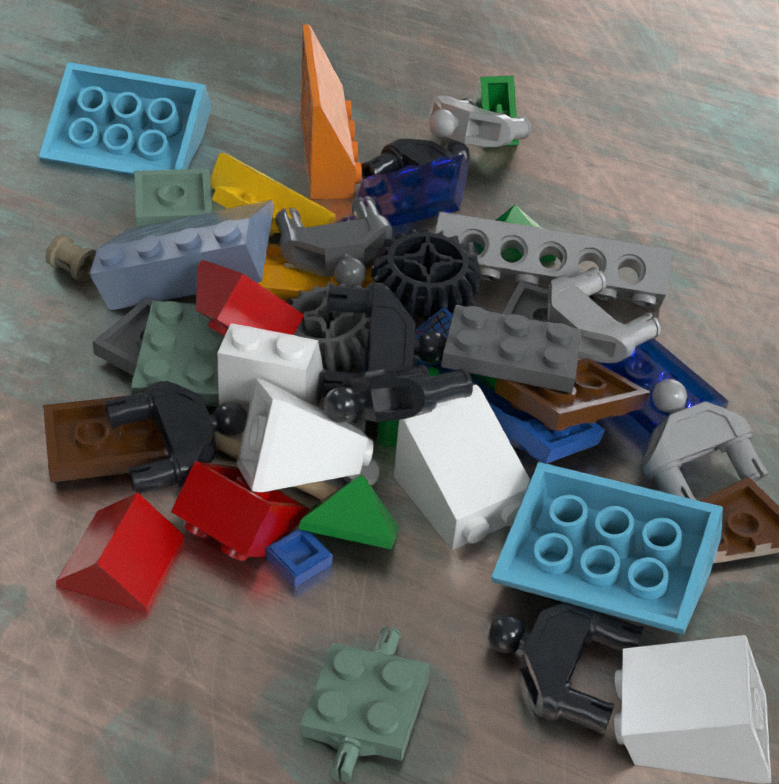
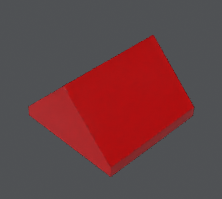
(123, 555)

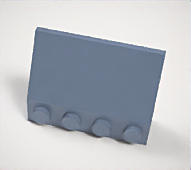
(164, 256)

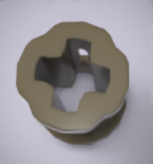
(70, 257)

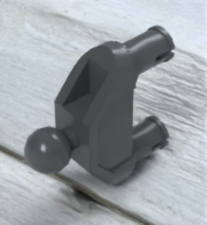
(335, 248)

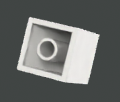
(276, 357)
(460, 469)
(695, 709)

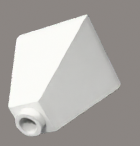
(296, 442)

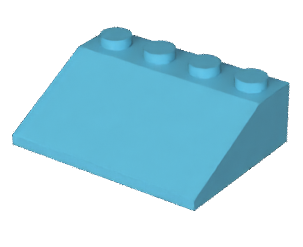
(125, 121)
(611, 547)

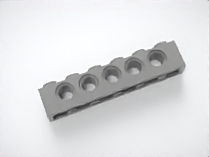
(610, 255)

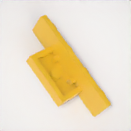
(242, 185)

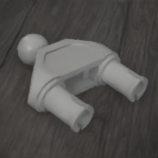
(474, 125)
(601, 335)
(693, 434)

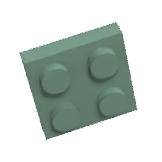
(171, 194)

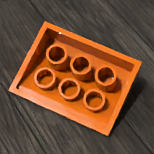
(326, 126)

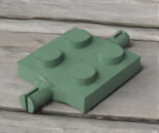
(365, 702)

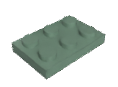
(179, 350)

